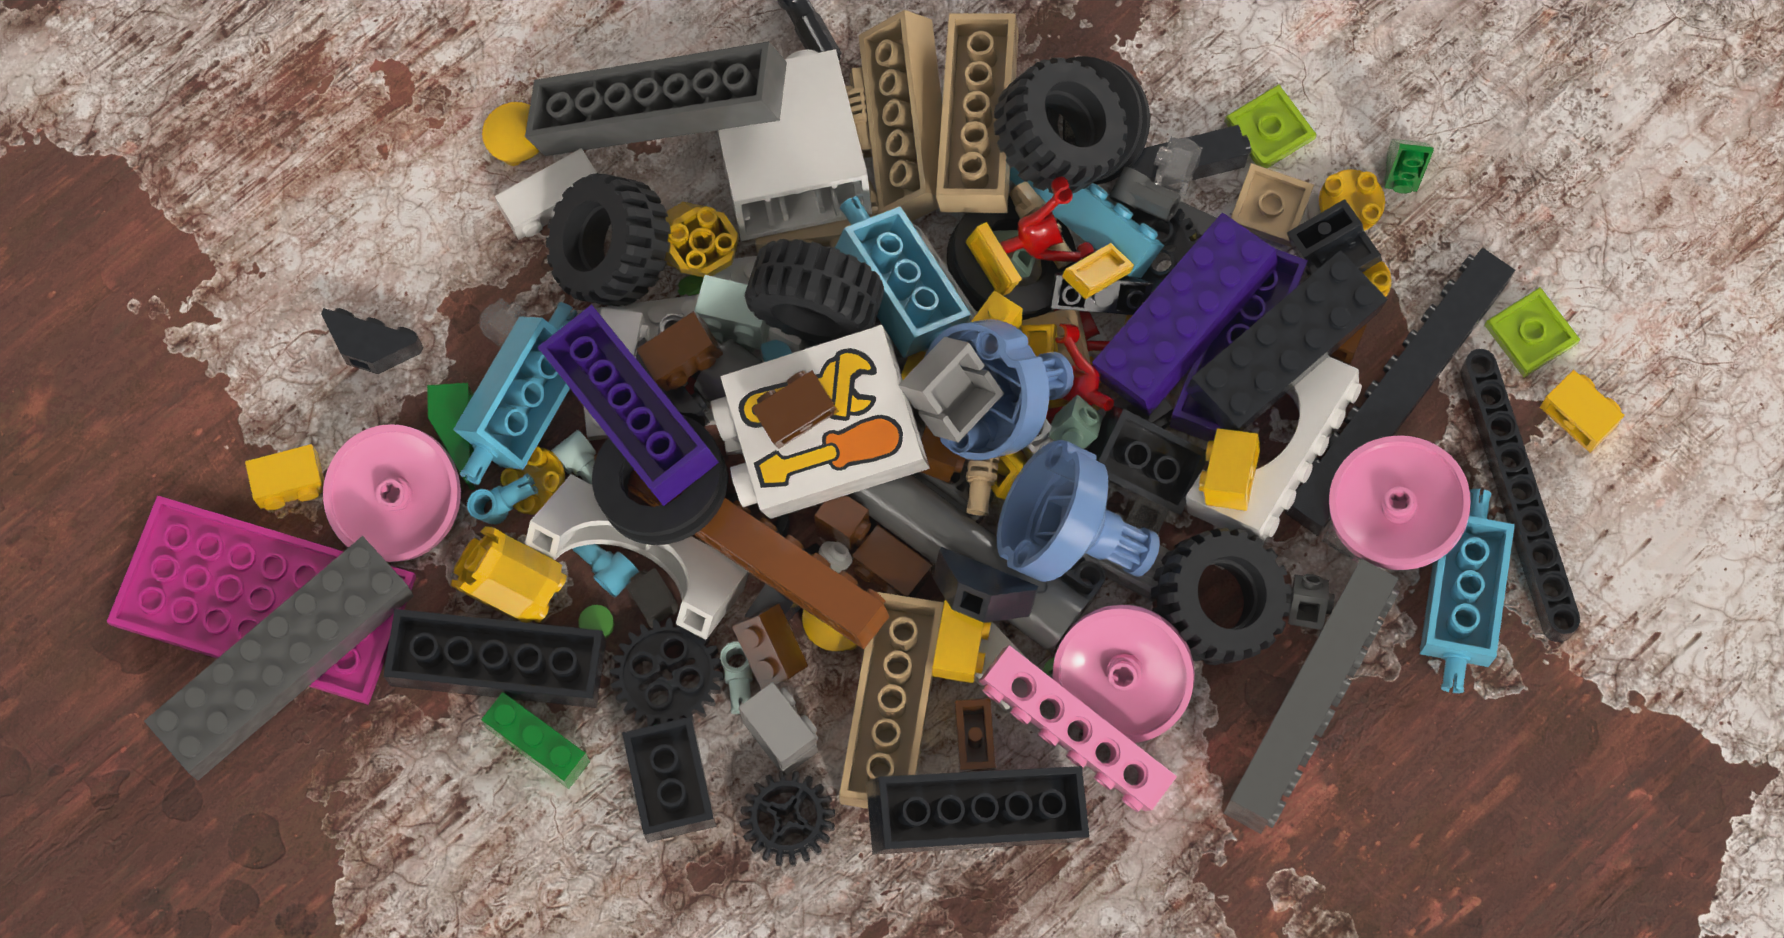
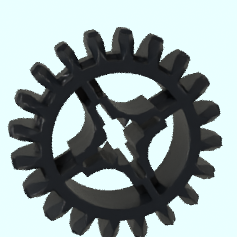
(795, 803)

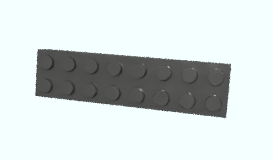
(657, 99)
(279, 658)
(1308, 702)

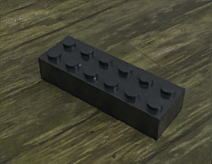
(1286, 344)
(495, 658)
(977, 809)

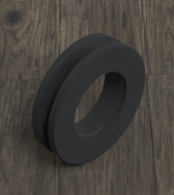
(1135, 107)
(973, 280)
(660, 523)

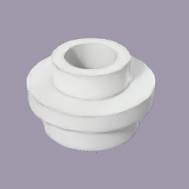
(836, 555)

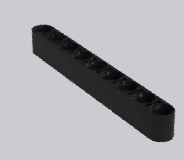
(1515, 509)

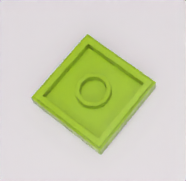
(1272, 127)
(1532, 332)

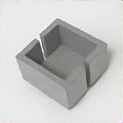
(951, 395)
(779, 729)

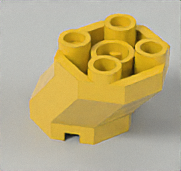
(700, 240)
(508, 576)

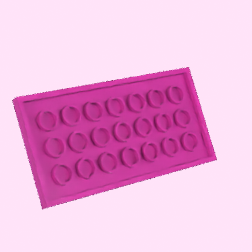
(215, 578)

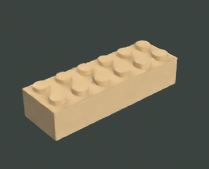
(977, 70)
(903, 111)
(892, 697)

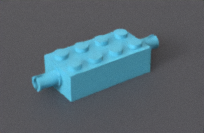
(917, 292)
(514, 398)
(1468, 595)

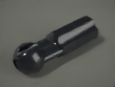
(809, 26)

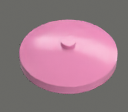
(393, 491)
(1399, 502)
(1127, 669)

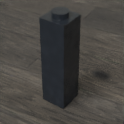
(1221, 152)

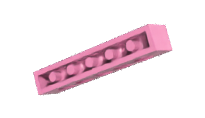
(1152, 776)

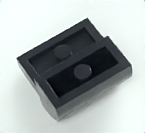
(1329, 233)

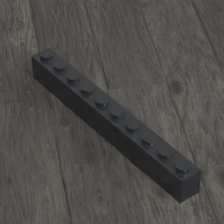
(1405, 378)

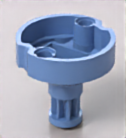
(1024, 379)
(1061, 514)

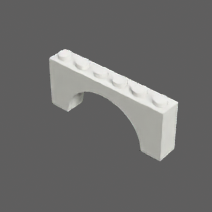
(1322, 406)
(703, 575)

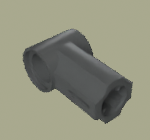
(1137, 191)

